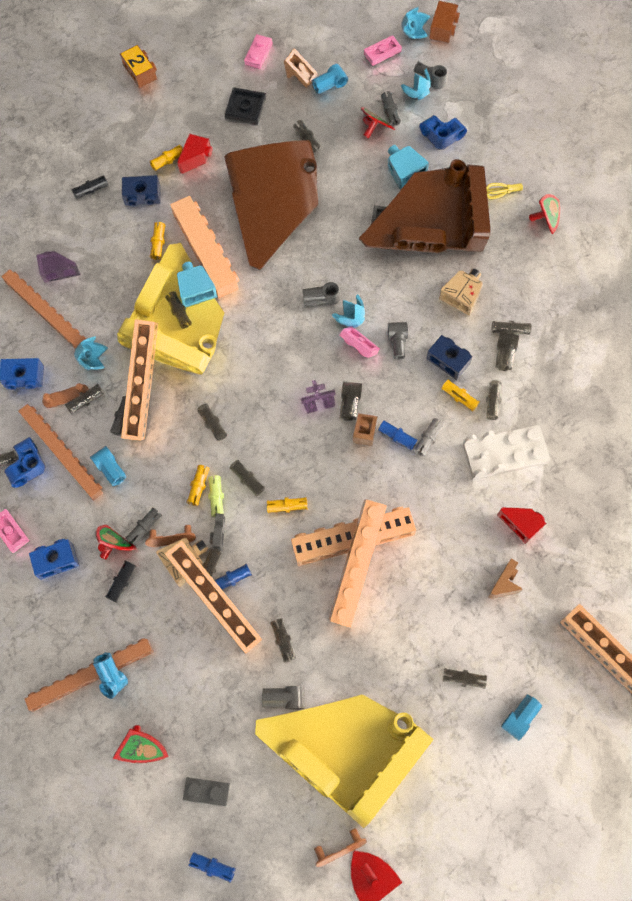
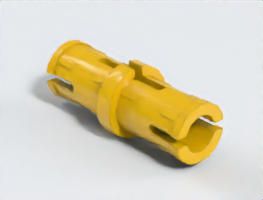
(166, 157)
(157, 241)
(460, 395)
(198, 485)
(287, 505)

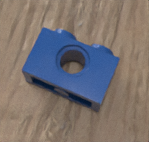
(12, 368)
(65, 561)

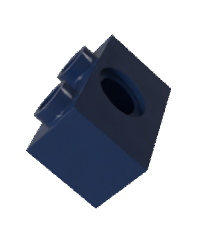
(141, 190)
(452, 366)

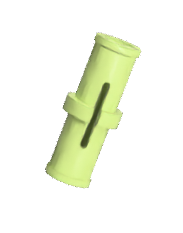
(215, 495)

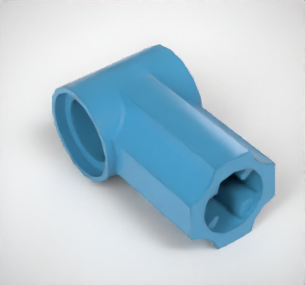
(333, 78)
(107, 464)
(112, 679)
(518, 721)

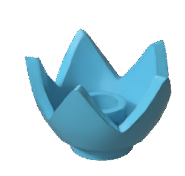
(413, 24)
(420, 87)
(353, 313)
(88, 354)

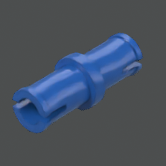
(397, 435)
(233, 577)
(212, 867)

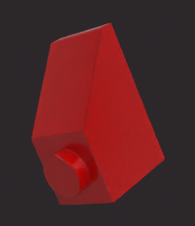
(194, 153)
(522, 521)

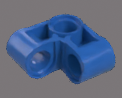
(442, 133)
(21, 471)

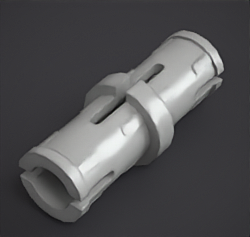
(428, 437)

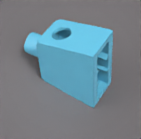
(404, 164)
(195, 285)

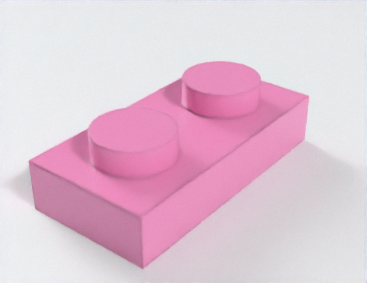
(382, 50)
(258, 51)
(359, 341)
(11, 532)

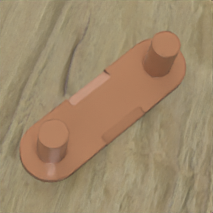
(64, 396)
(154, 541)
(323, 860)

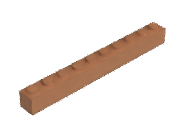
(42, 307)
(63, 454)
(86, 676)

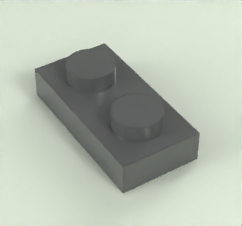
(206, 791)

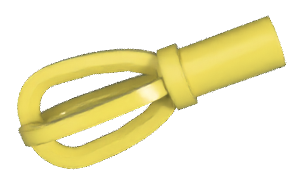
(505, 189)

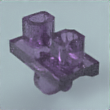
(309, 401)

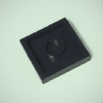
(245, 105)

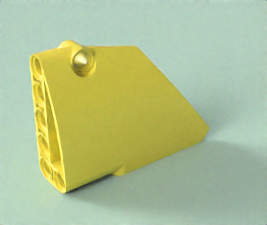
(173, 344)
(347, 751)

